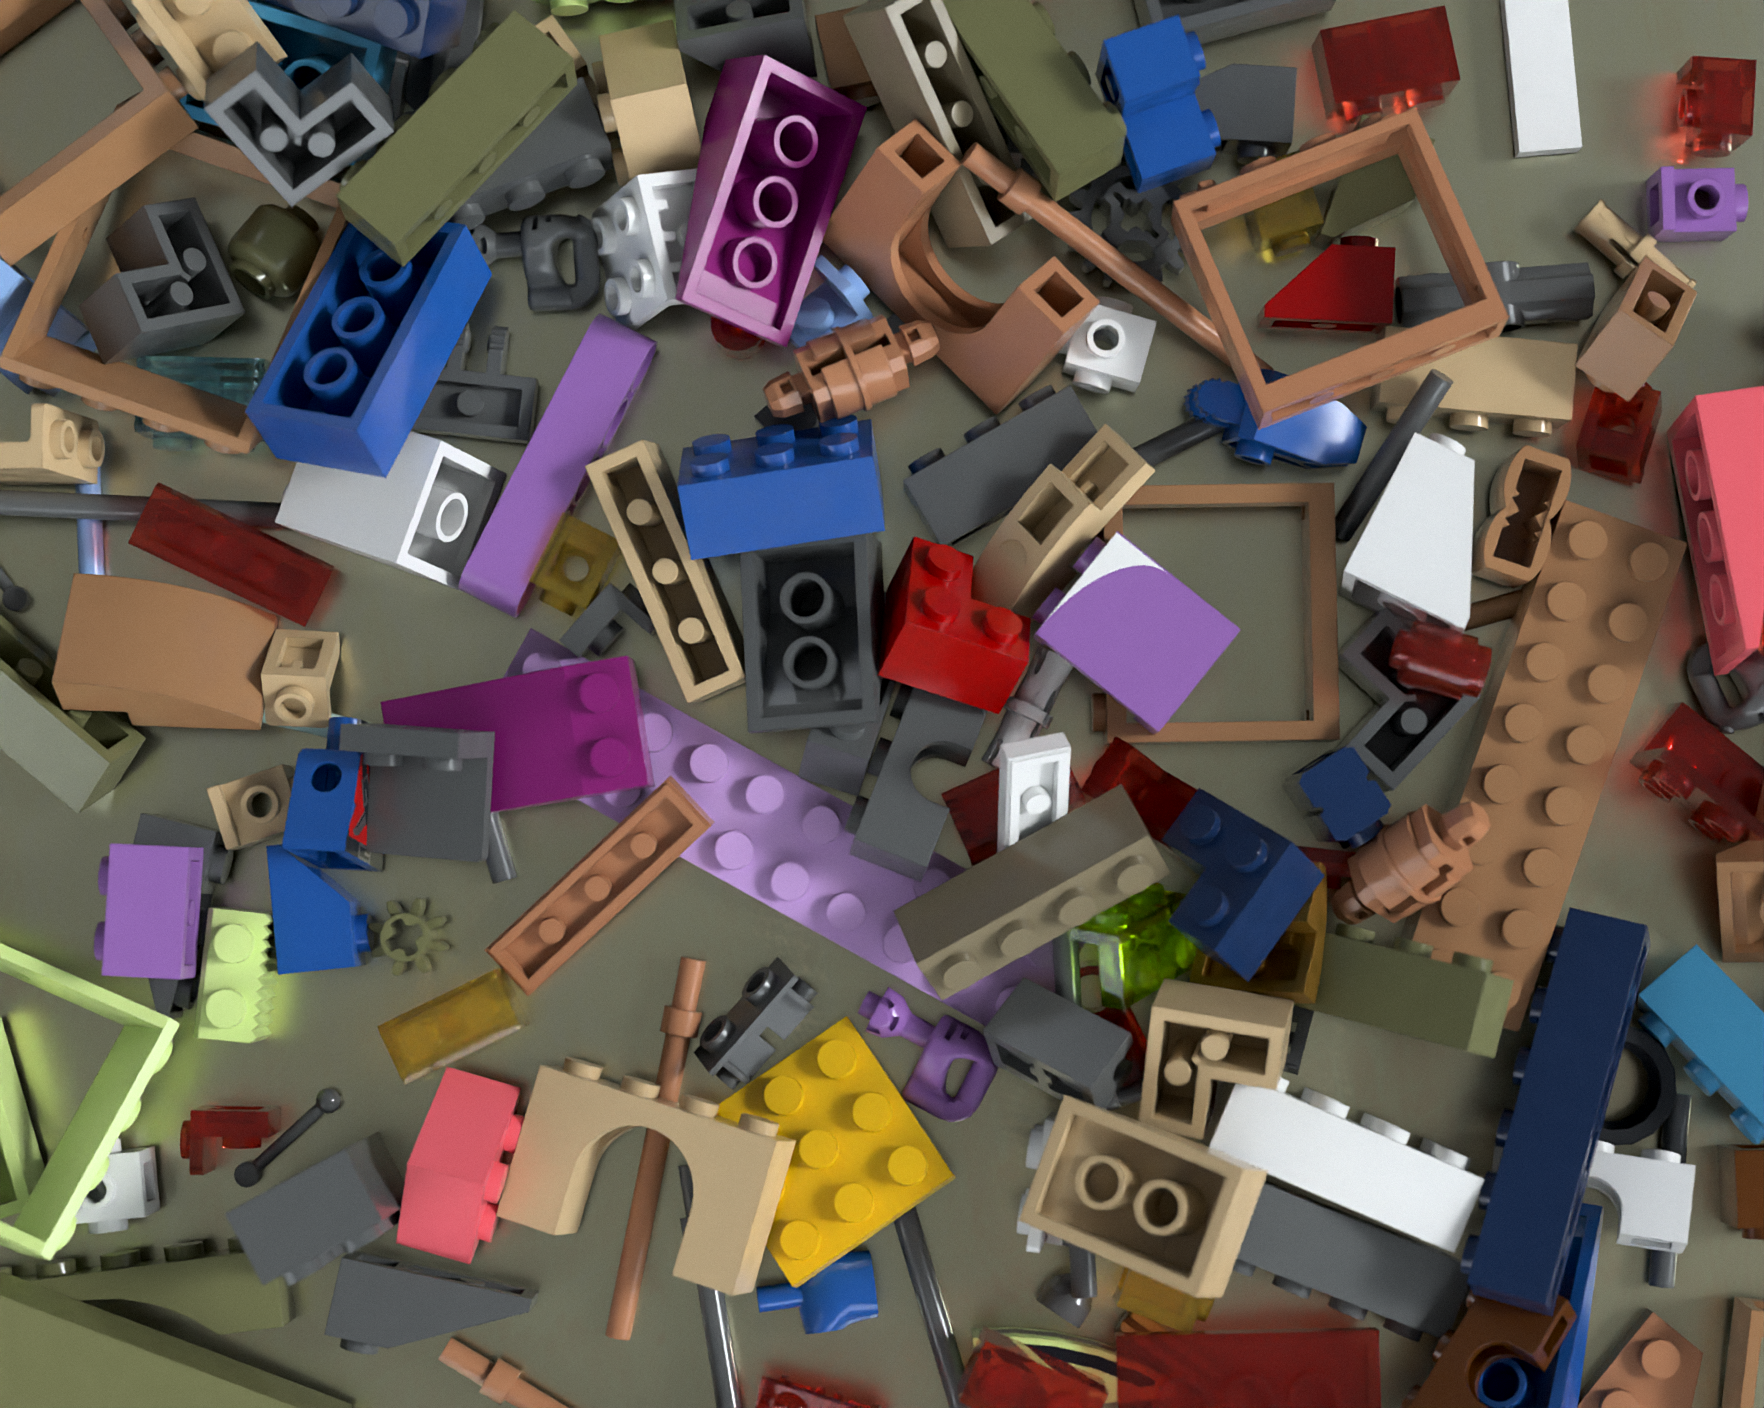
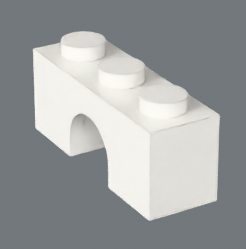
(1648, 1193)

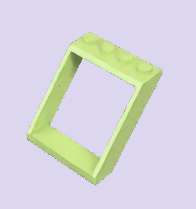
(103, 1114)

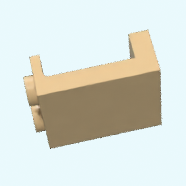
(59, 452)

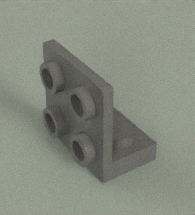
(426, 789)

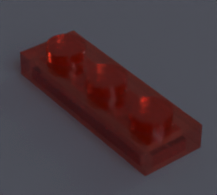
(231, 554)

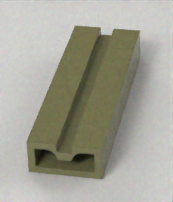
(85, 1357)

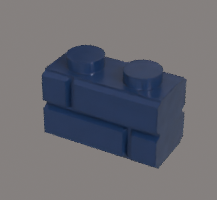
(1338, 798)

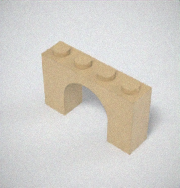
(732, 1165)

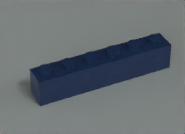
(1558, 1111)

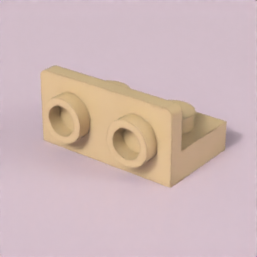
(204, 35)

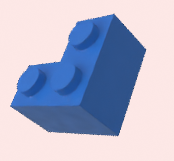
(1153, 85)

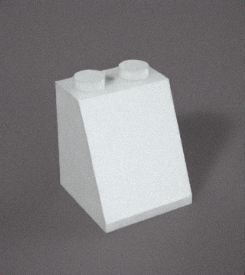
(414, 519)
(1419, 539)

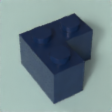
(1246, 885)

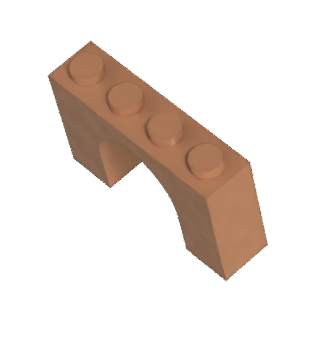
(887, 243)

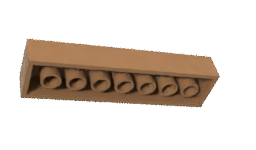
(1550, 740)

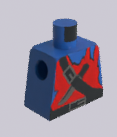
(331, 806)

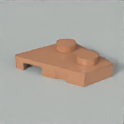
(1646, 1370)

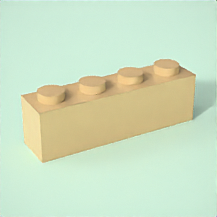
(677, 591)

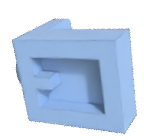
(831, 304)

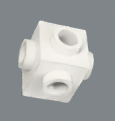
(1124, 363)
(128, 1193)

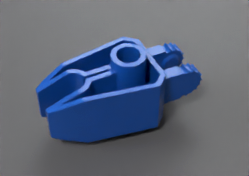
(1311, 440)

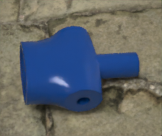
(832, 1298)

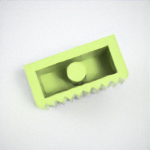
(236, 976)

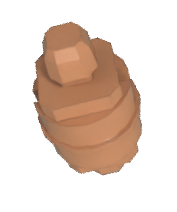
(851, 368)
(1410, 863)

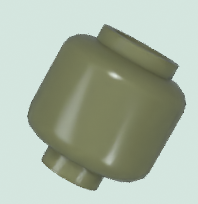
(274, 250)

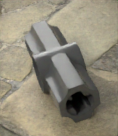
(1527, 294)

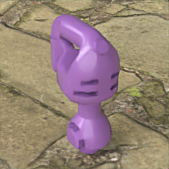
(942, 1045)

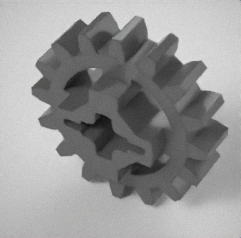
(1113, 200)

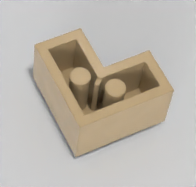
(646, 101)
(1208, 1037)

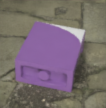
(1134, 630)

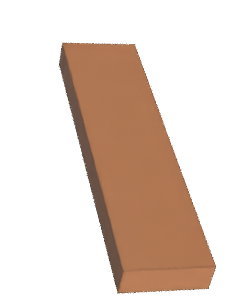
(599, 885)

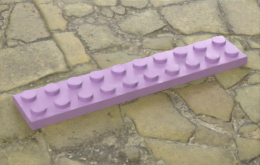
(789, 844)

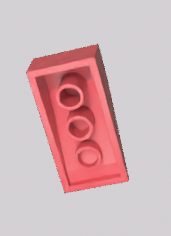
(1721, 494)

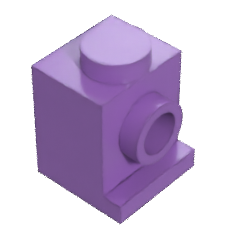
(1675, 215)

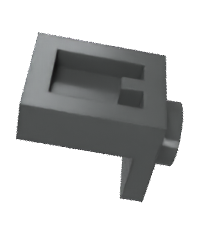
(597, 624)

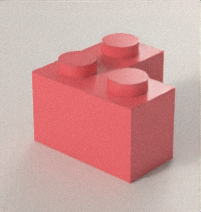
(459, 1167)

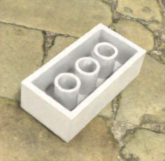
(1346, 1161)

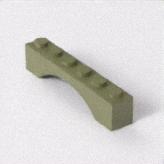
(208, 1286)

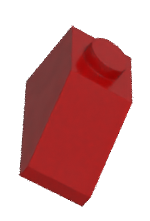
(1339, 291)

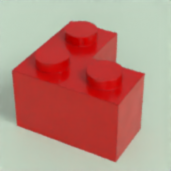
(946, 639)

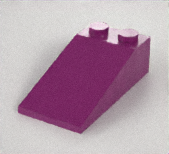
(764, 194)
(555, 730)

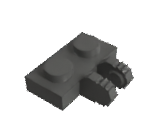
(481, 402)

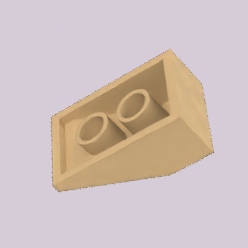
(1143, 1197)

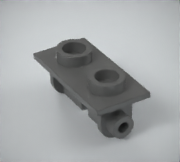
(733, 1042)

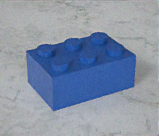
(780, 487)

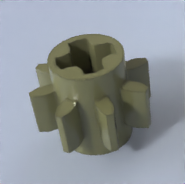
(392, 929)

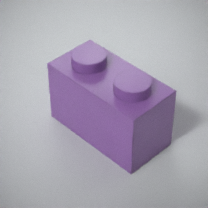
(150, 911)

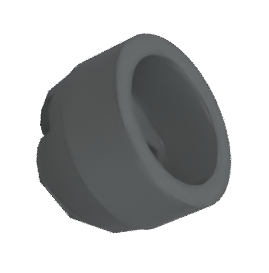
(1058, 1298)

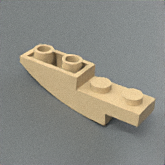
(1056, 523)

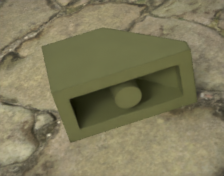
(1365, 199)

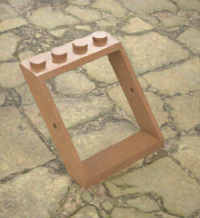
(117, 385)

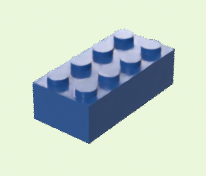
(368, 351)

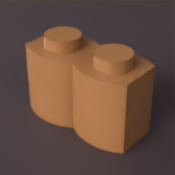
(1522, 501)

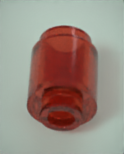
(1440, 660)

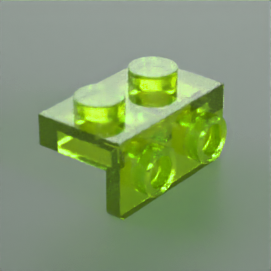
(1137, 945)

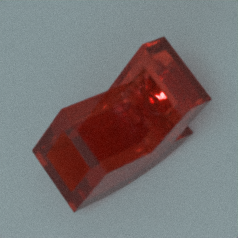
(1152, 790)

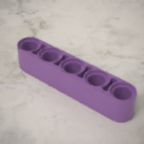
(553, 468)

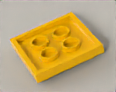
(855, 1151)

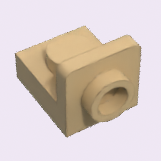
(299, 677)

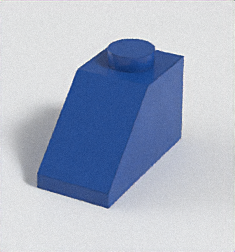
(314, 917)

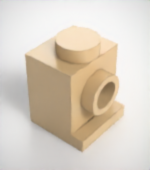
(234, 809)

